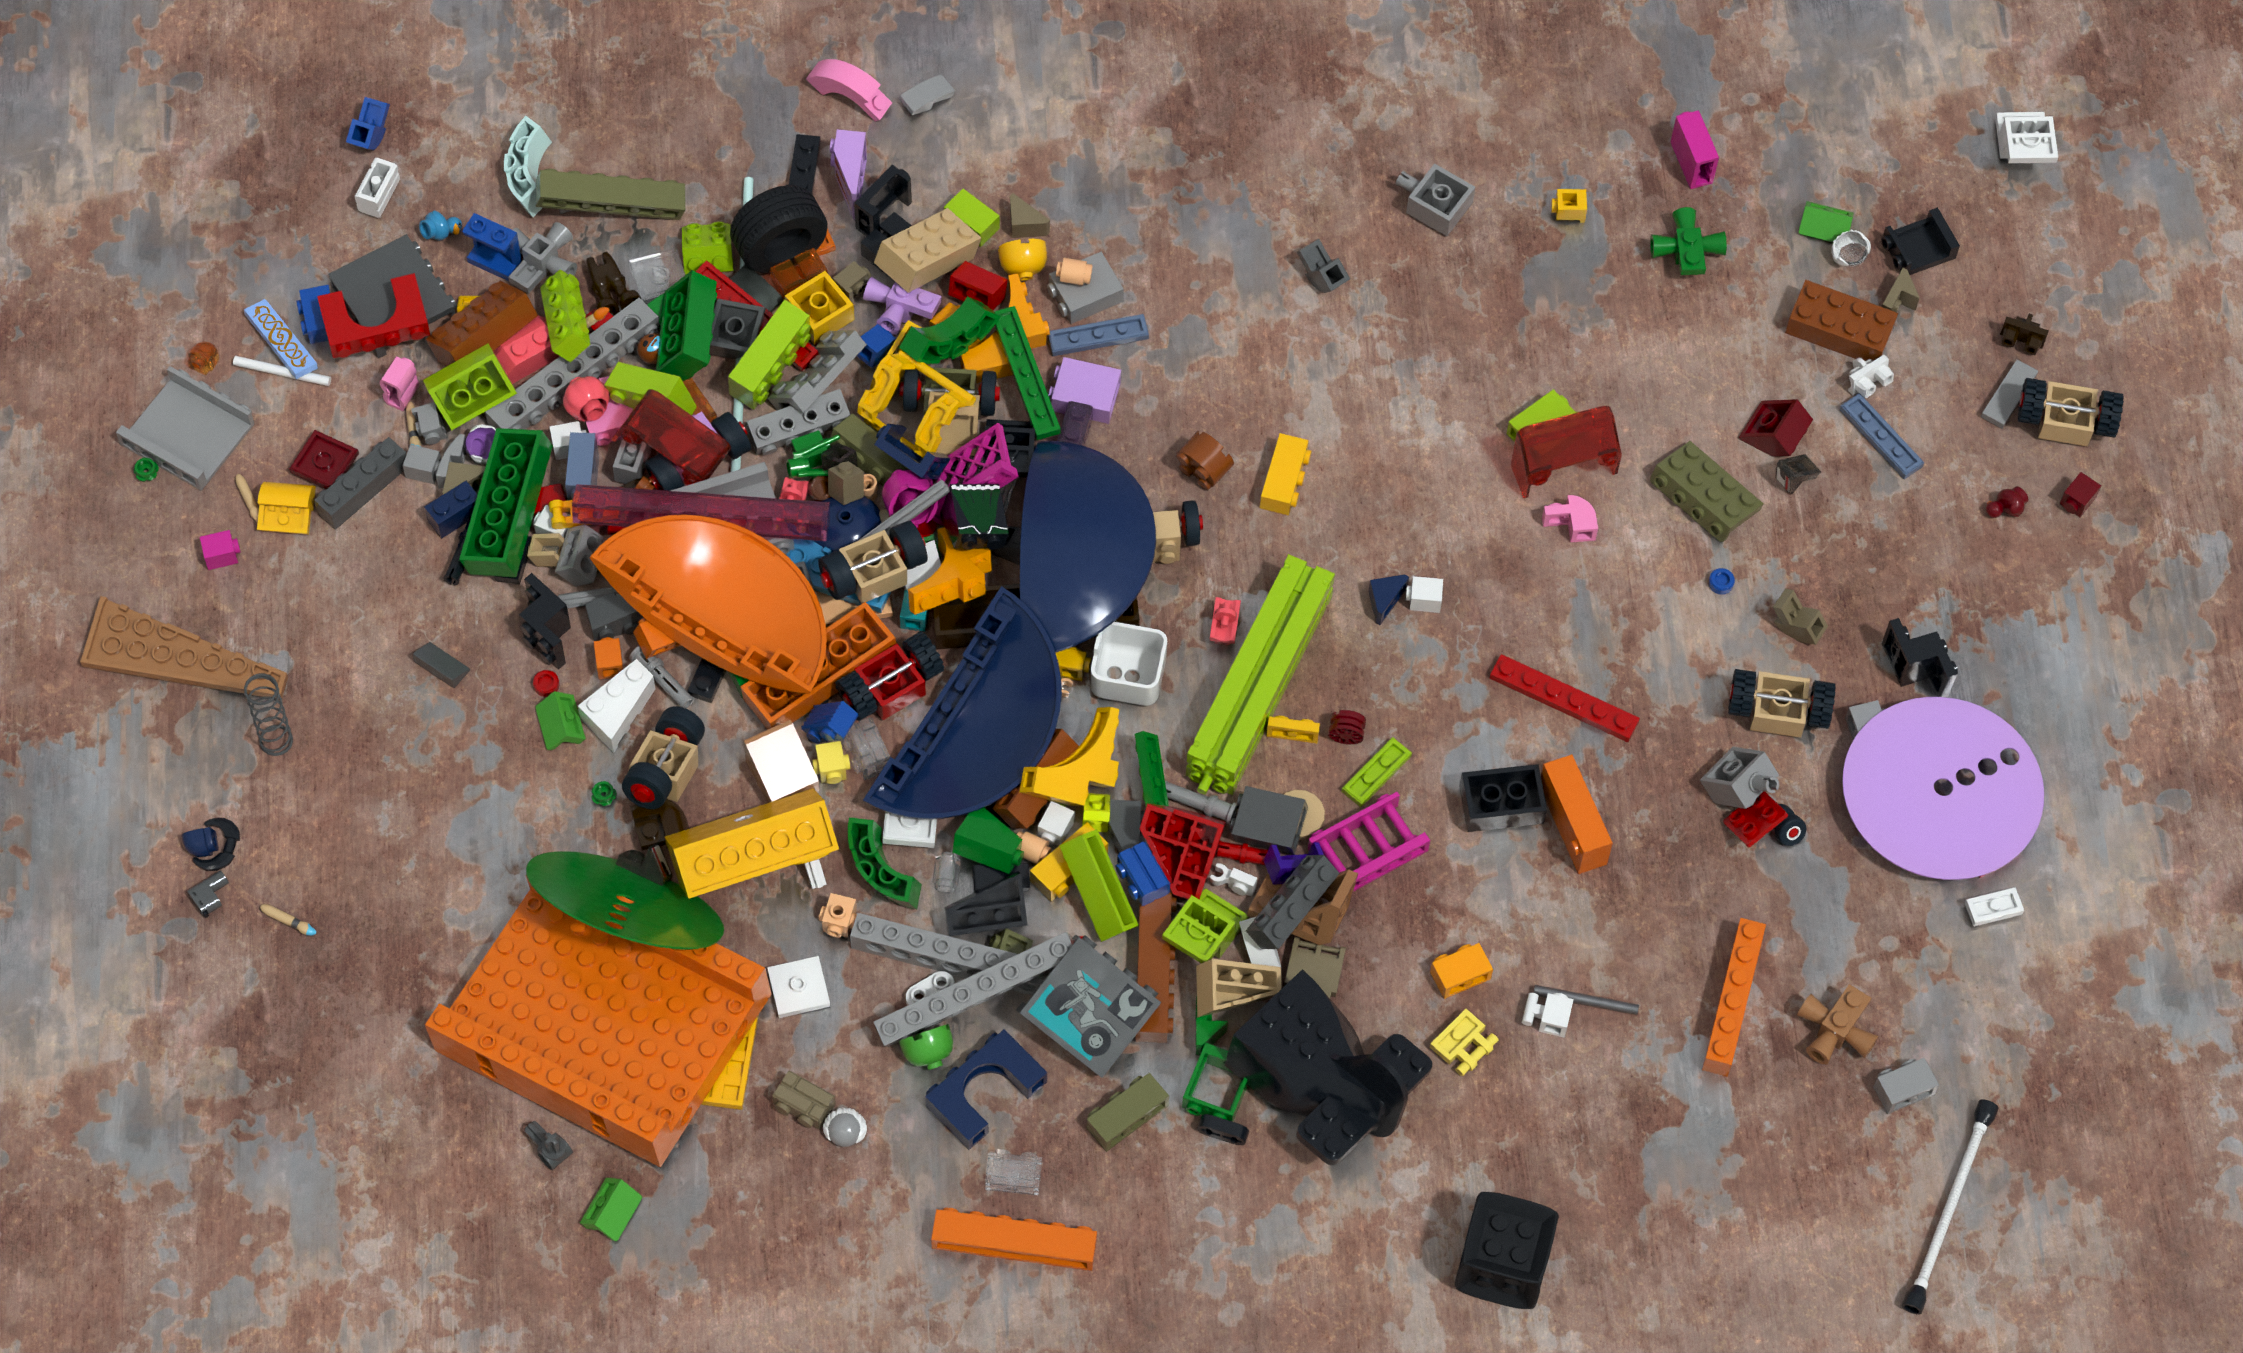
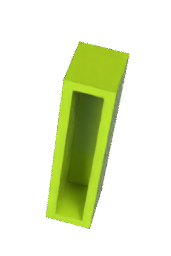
(1099, 885)

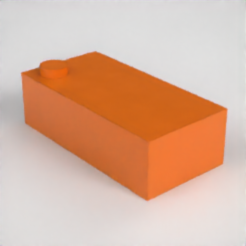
(1575, 814)

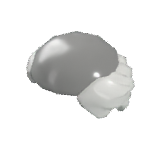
(844, 1127)

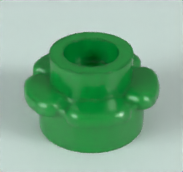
(144, 464)
(603, 787)

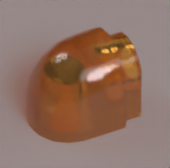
(203, 357)

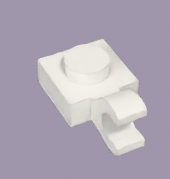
(1237, 880)

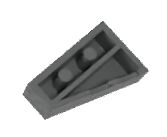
(611, 616)

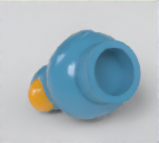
(437, 227)

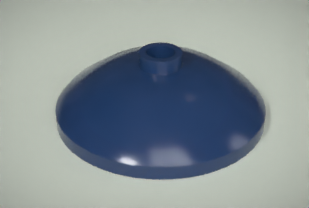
(863, 519)

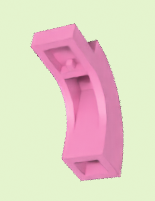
(852, 82)

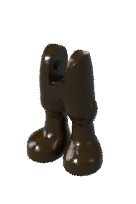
(606, 278)

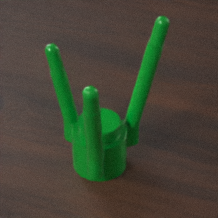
(800, 467)

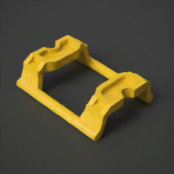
(938, 413)

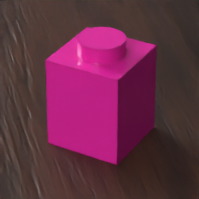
(220, 549)

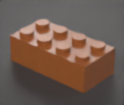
(487, 319)
(1841, 322)

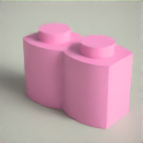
(399, 383)

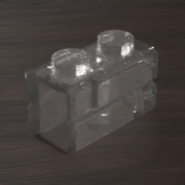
(866, 748)
(1013, 1172)

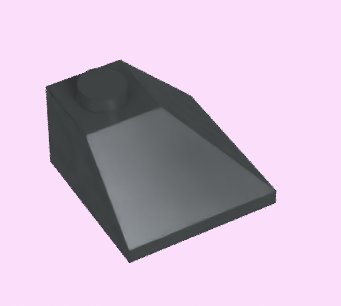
(735, 328)

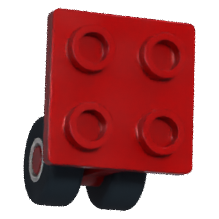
(1762, 817)

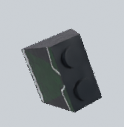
(975, 516)

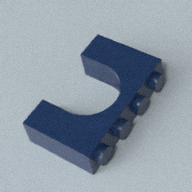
(998, 1056)

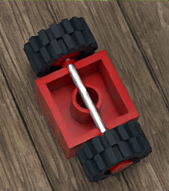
(891, 678)

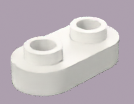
(929, 986)

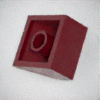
(1777, 427)

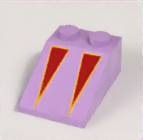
(850, 161)

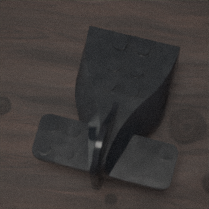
(1312, 1064)

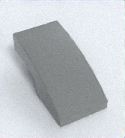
(923, 95)
(455, 453)

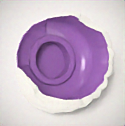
(479, 443)

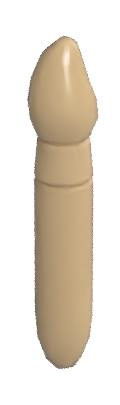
(247, 496)

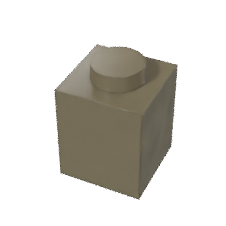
(846, 482)

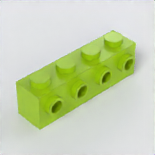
(565, 315)

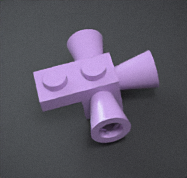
(900, 303)

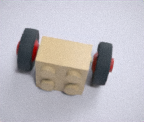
(1168, 531)

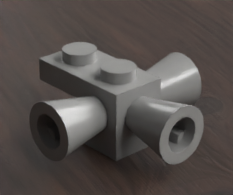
(541, 256)

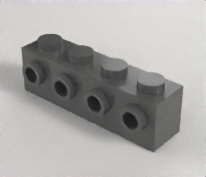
(360, 483)
(1292, 902)

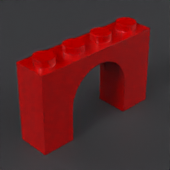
(406, 324)

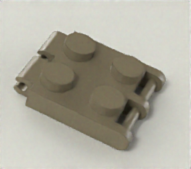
(1320, 966)

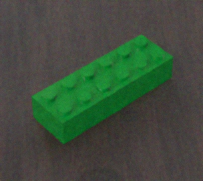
(506, 502)

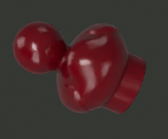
(2008, 500)

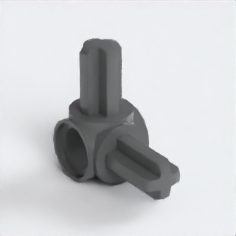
(551, 1148)

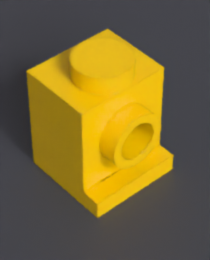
(1570, 204)
(1073, 663)

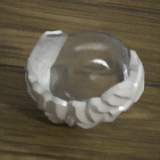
(1850, 248)

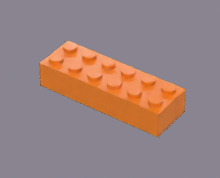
(849, 644)

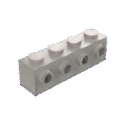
(783, 425)

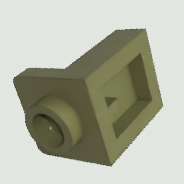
(1010, 941)

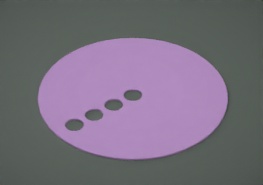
(1936, 836)

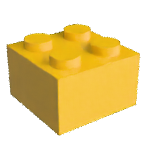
(824, 303)

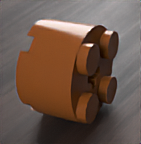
(1204, 459)

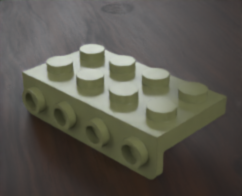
(1705, 491)

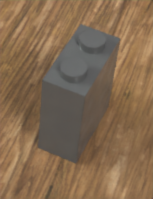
(1269, 820)

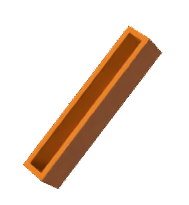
(1734, 997)
(1014, 1239)

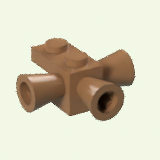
(1838, 1025)

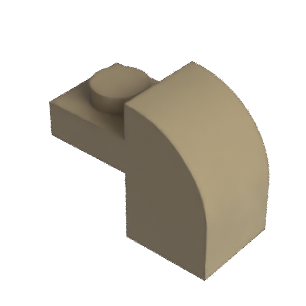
(1798, 621)

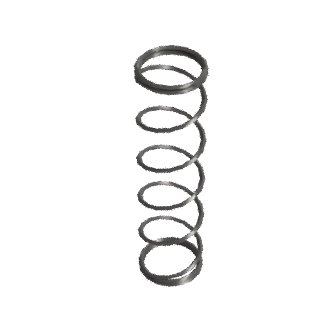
(276, 693)

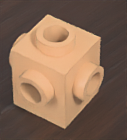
(838, 915)

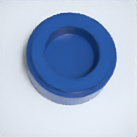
(1721, 581)

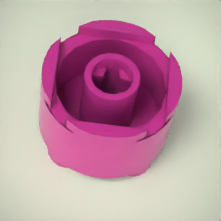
(904, 488)

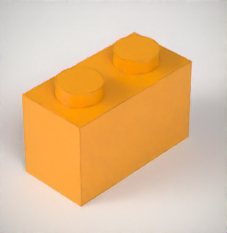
(1461, 970)

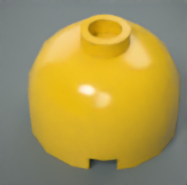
(1023, 258)

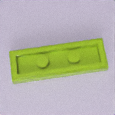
(1376, 772)

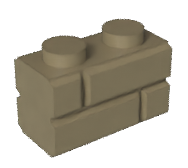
(803, 1100)

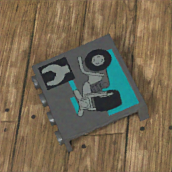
(1090, 1005)

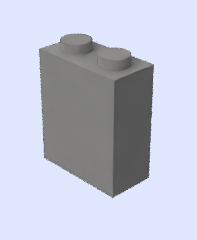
(1083, 301)

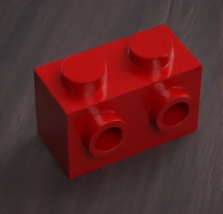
(977, 284)

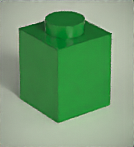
(809, 440)

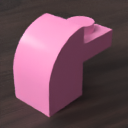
(1576, 514)

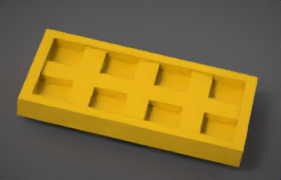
(732, 1083)

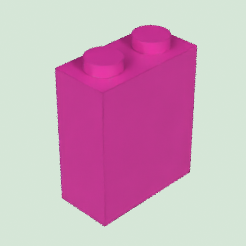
(1694, 149)

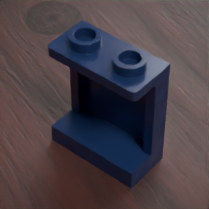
(928, 467)

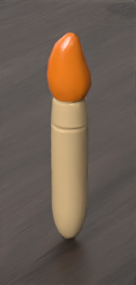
(598, 315)

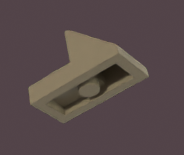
(1902, 293)

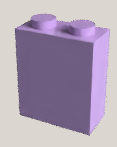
(1085, 384)

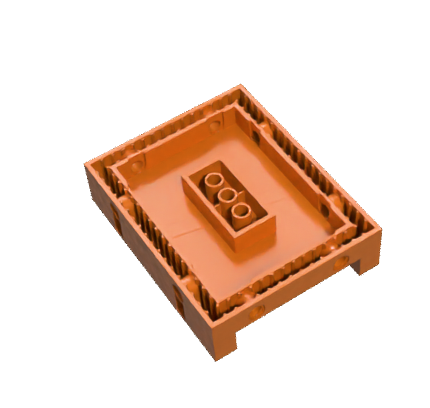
(602, 1024)

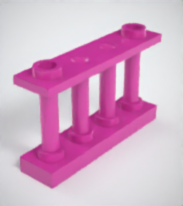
(1391, 856)

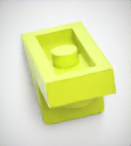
(1097, 811)

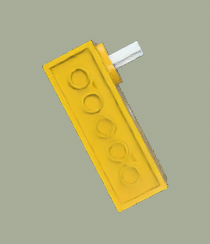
(754, 844)

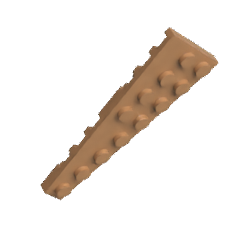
(145, 647)

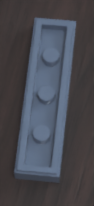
(1098, 335)
(1881, 436)

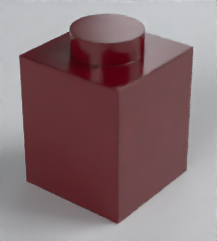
(2080, 494)

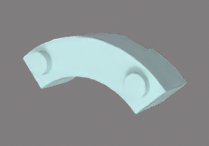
(523, 161)

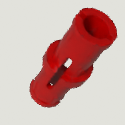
(1241, 852)

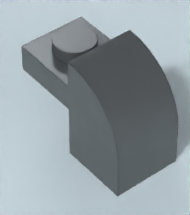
(1321, 270)

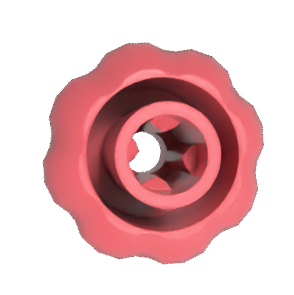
(586, 398)

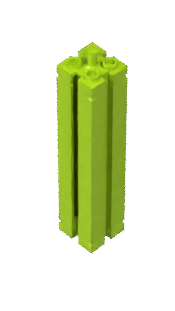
(1259, 676)

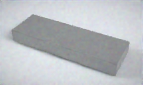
(2008, 394)

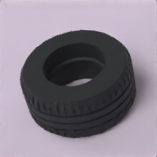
(778, 227)

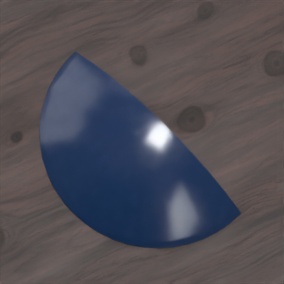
(1082, 541)
(983, 724)

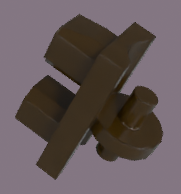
(2023, 331)

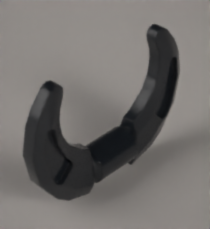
(223, 859)

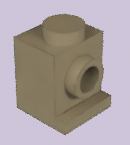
(853, 280)

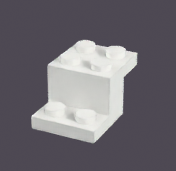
(2026, 137)

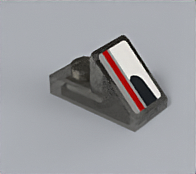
(1794, 471)
(652, 867)

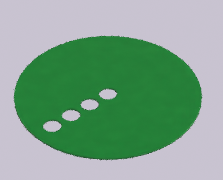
(587, 890)

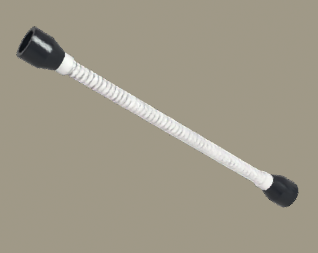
(1916, 1296)

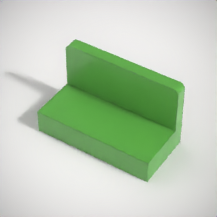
(1824, 221)
(559, 720)
(611, 1208)

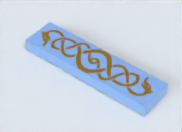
(280, 339)

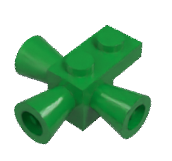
(1688, 243)

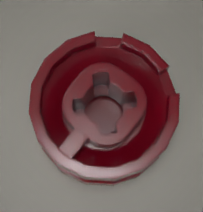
(1347, 726)

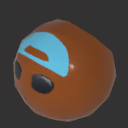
(648, 348)

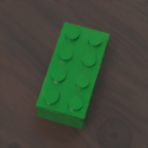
(687, 326)

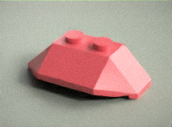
(526, 350)

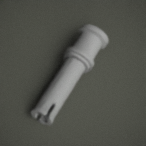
(656, 666)
(1210, 805)

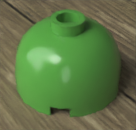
(928, 1047)

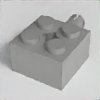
(1438, 198)
(1740, 778)

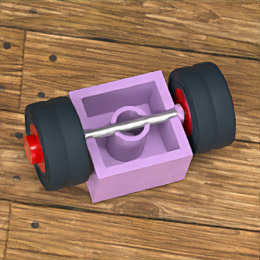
(668, 475)

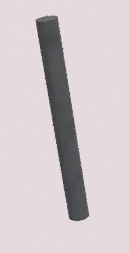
(1590, 1000)

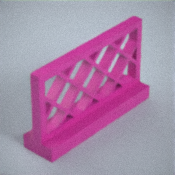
(996, 473)

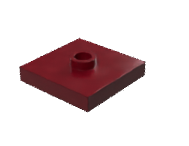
(323, 460)

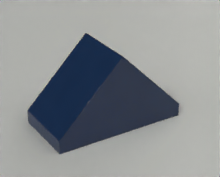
(1385, 594)

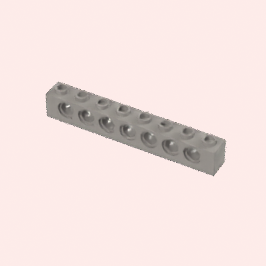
(558, 372)
(929, 949)
(973, 990)

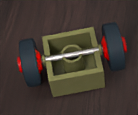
(965, 378)

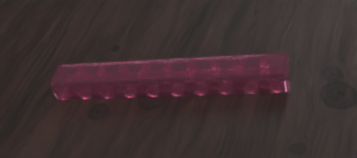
(760, 515)

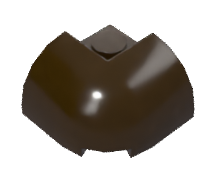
(655, 824)

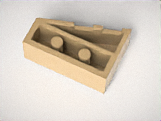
(1234, 984)

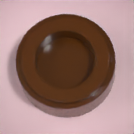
(818, 488)

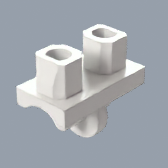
(1868, 372)

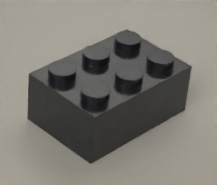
(1503, 798)

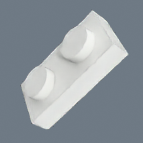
(1994, 906)

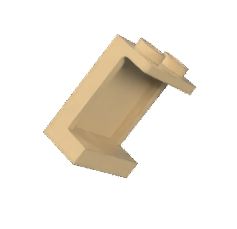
(961, 429)

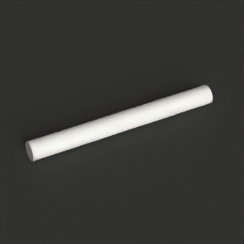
(279, 370)

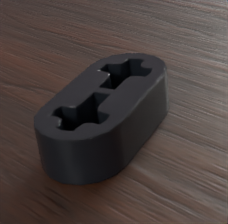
(1223, 1129)

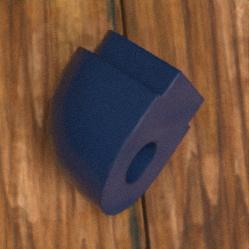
(200, 842)

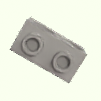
(575, 555)

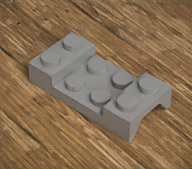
(835, 352)

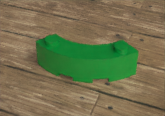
(952, 336)
(869, 858)

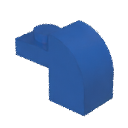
(369, 128)

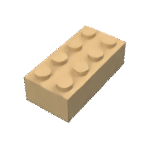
(927, 250)

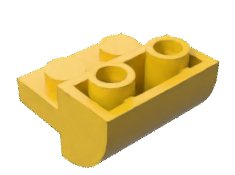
(285, 507)

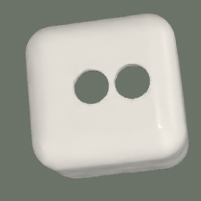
(1129, 649)

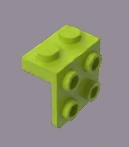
(707, 243)

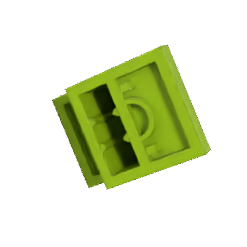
(1205, 927)

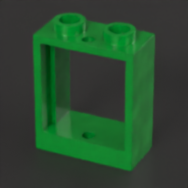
(1216, 1057)

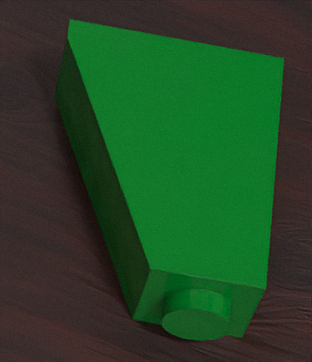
(988, 841)

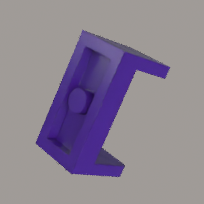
(1283, 866)

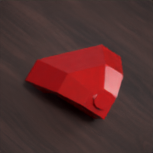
(1182, 846)

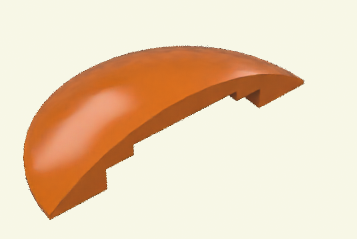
(721, 596)

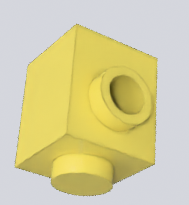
(831, 762)

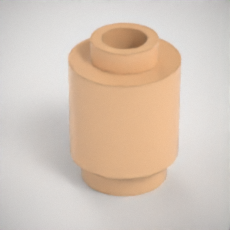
(1074, 271)
(1034, 847)

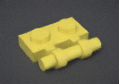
(1458, 1036)

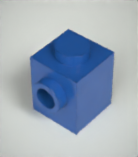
(878, 345)

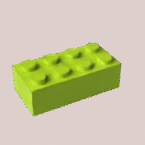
(769, 355)

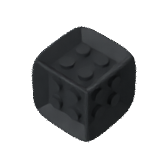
(1506, 1250)

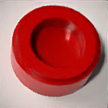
(545, 683)

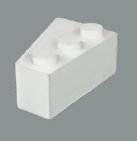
(617, 703)

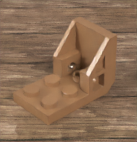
(1324, 917)

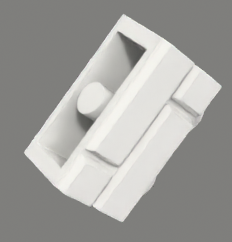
(377, 187)

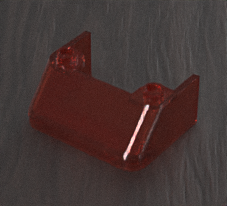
(674, 436)
(1565, 443)

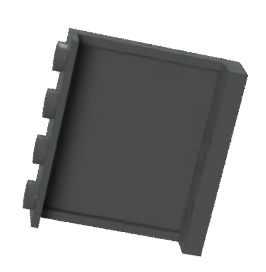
(369, 289)

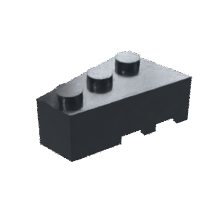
(988, 909)

